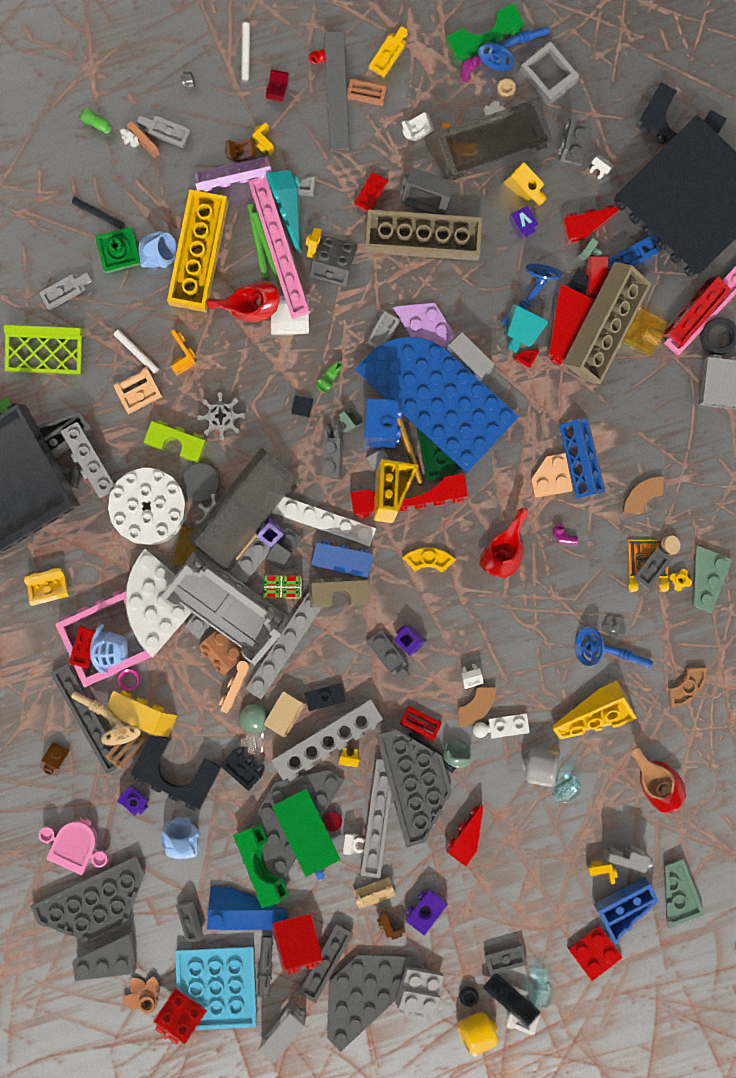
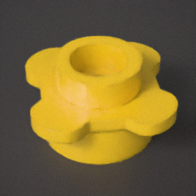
(686, 582)

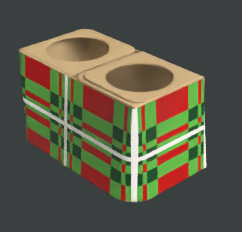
(283, 587)

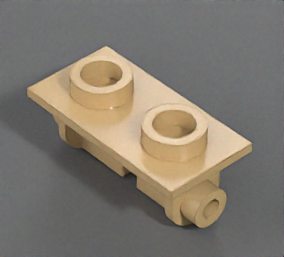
(374, 893)

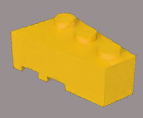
(391, 487)
(140, 714)

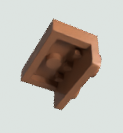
(221, 652)

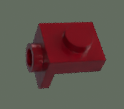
(277, 85)

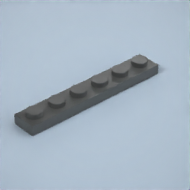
(87, 719)

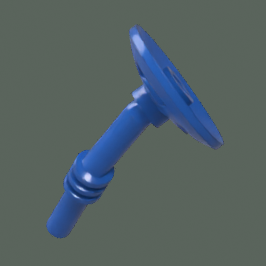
(499, 52)
(542, 275)
(598, 645)

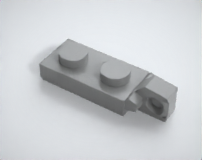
(164, 130)
(64, 290)

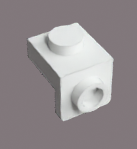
(417, 127)
(513, 1022)

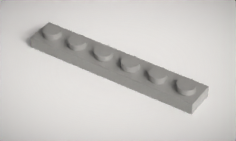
(242, 571)
(282, 649)
(377, 823)

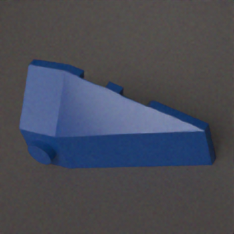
(240, 911)

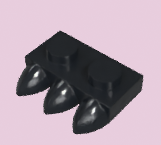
(242, 769)

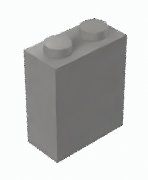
(719, 382)

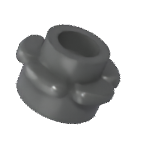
(187, 79)

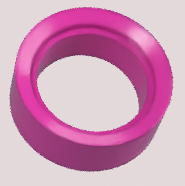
(121, 676)

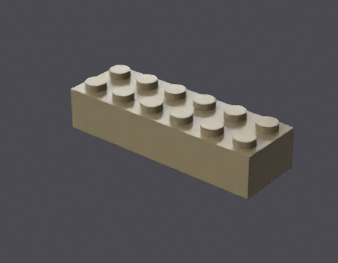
(423, 235)
(607, 323)

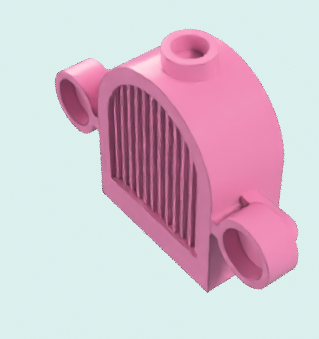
(74, 846)

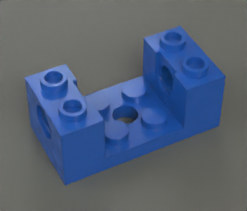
(378, 414)

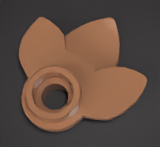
(140, 992)

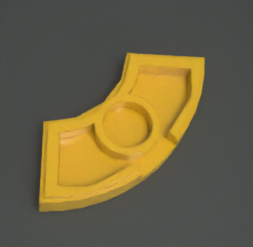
(428, 557)

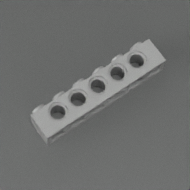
(282, 761)

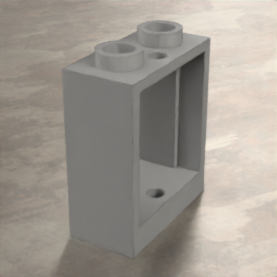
(549, 95)
(470, 356)
(283, 1033)

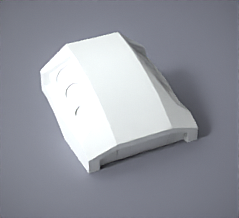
(283, 323)

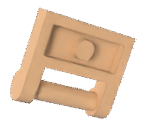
(140, 395)

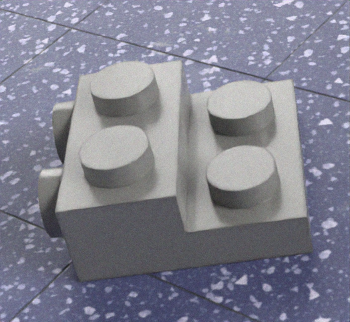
(631, 857)
(419, 992)

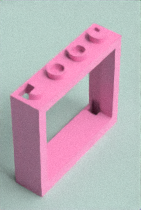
(82, 613)

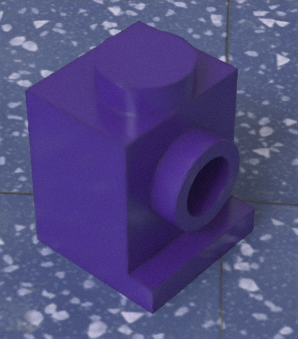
(403, 641)
(133, 793)

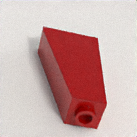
(568, 319)

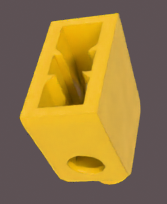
(521, 180)

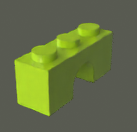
(192, 445)

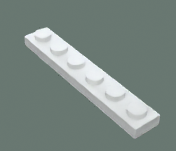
(325, 521)

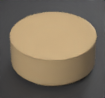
(506, 88)
(670, 545)

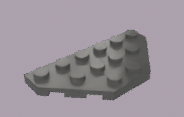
(416, 784)
(277, 851)
(95, 904)
(363, 993)

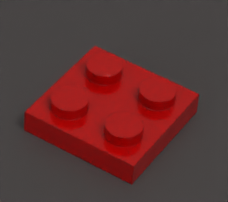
(595, 953)

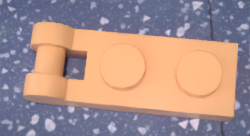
(234, 685)

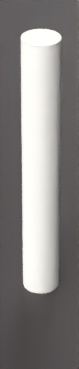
(245, 50)
(136, 351)

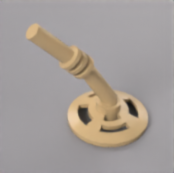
(120, 733)

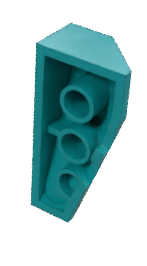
(286, 192)

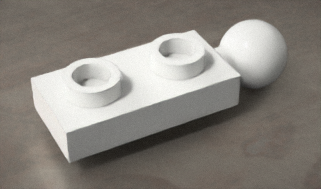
(502, 726)

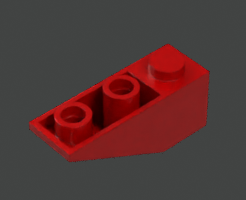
(581, 226)
(466, 842)

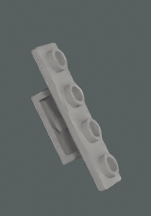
(88, 460)

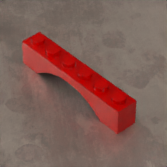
(449, 489)

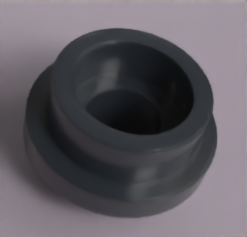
(469, 1002)

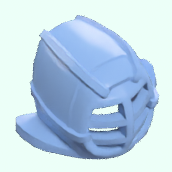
(156, 250)
(111, 649)
(180, 838)

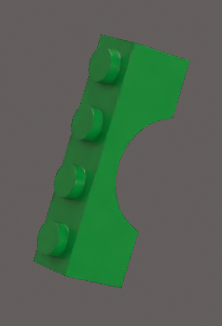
(464, 44)
(267, 886)

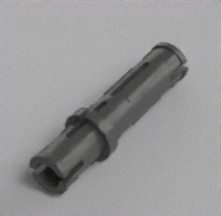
(265, 966)

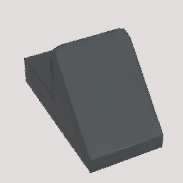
(284, 548)

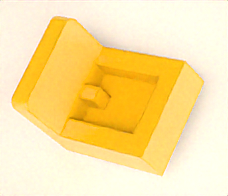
(262, 143)
(313, 241)
(598, 867)

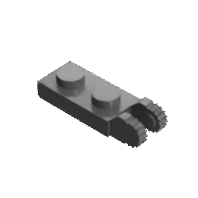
(332, 451)

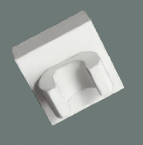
(601, 164)
(472, 678)
(351, 842)

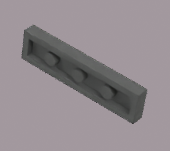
(330, 954)

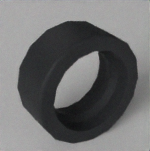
(731, 327)

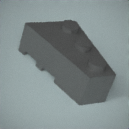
(53, 436)
(107, 960)

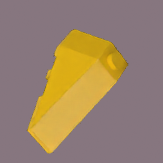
(602, 708)

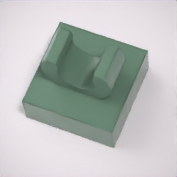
(589, 249)
(351, 419)

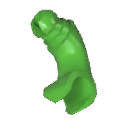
(93, 119)
(328, 377)

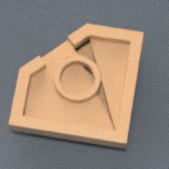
(552, 477)

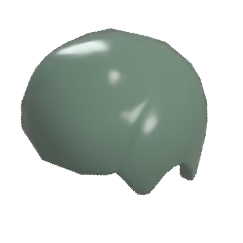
(253, 718)
(457, 753)

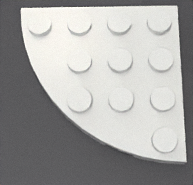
(148, 613)

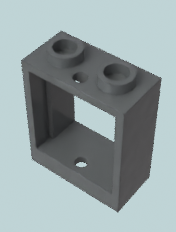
(430, 183)

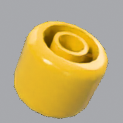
(478, 1033)

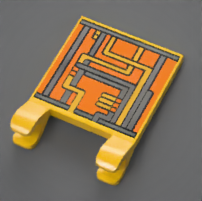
(638, 554)

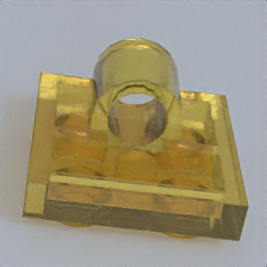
(645, 332)

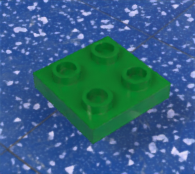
(118, 250)

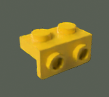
(46, 586)

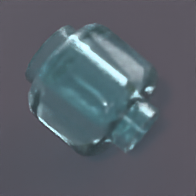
(566, 789)
(540, 993)

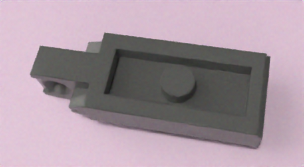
(388, 654)

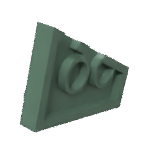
(709, 577)
(681, 896)

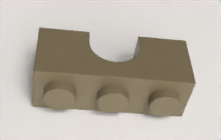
(356, 591)

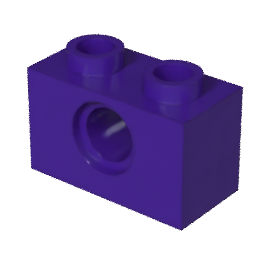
(421, 922)

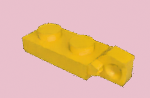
(389, 53)

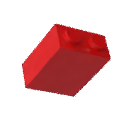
(297, 944)

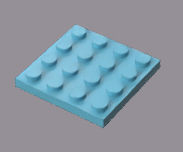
(220, 983)

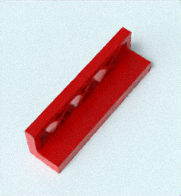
(696, 311)

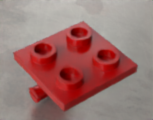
(178, 1017)

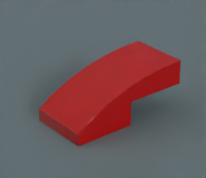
(597, 271)

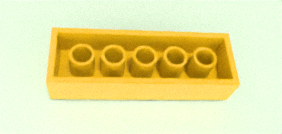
(198, 250)

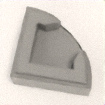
(307, 186)

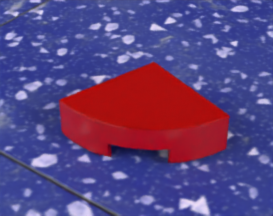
(526, 357)

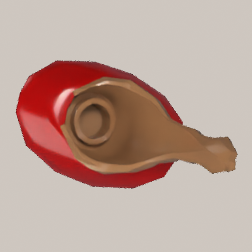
(662, 777)

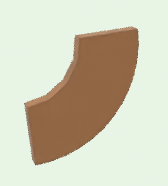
(642, 494)
(689, 687)
(477, 707)

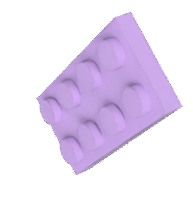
(235, 172)

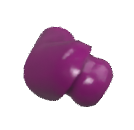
(468, 66)
(562, 537)

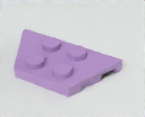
(425, 322)

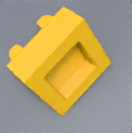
(349, 760)

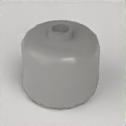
(542, 766)

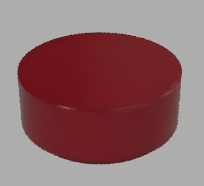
(332, 821)

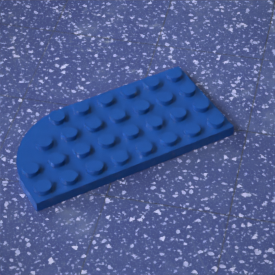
(438, 397)

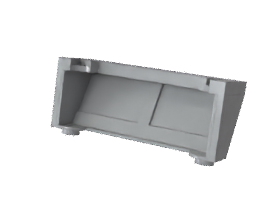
(226, 605)

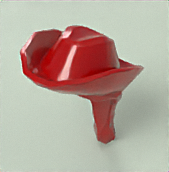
(242, 302)
(508, 546)

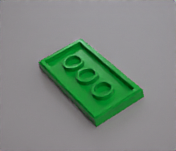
(306, 833)

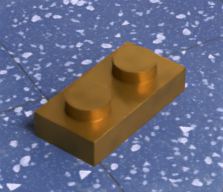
(183, 548)

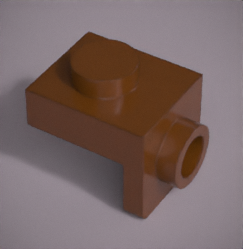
(240, 150)
(54, 759)
(385, 924)

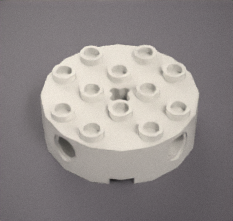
(128, 508)

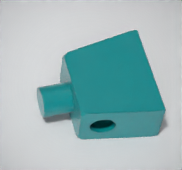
(523, 327)

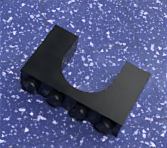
(654, 116)
(148, 770)

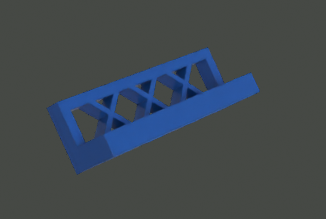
(586, 457)

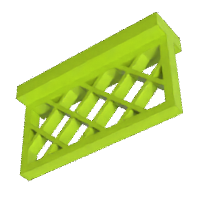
(43, 332)

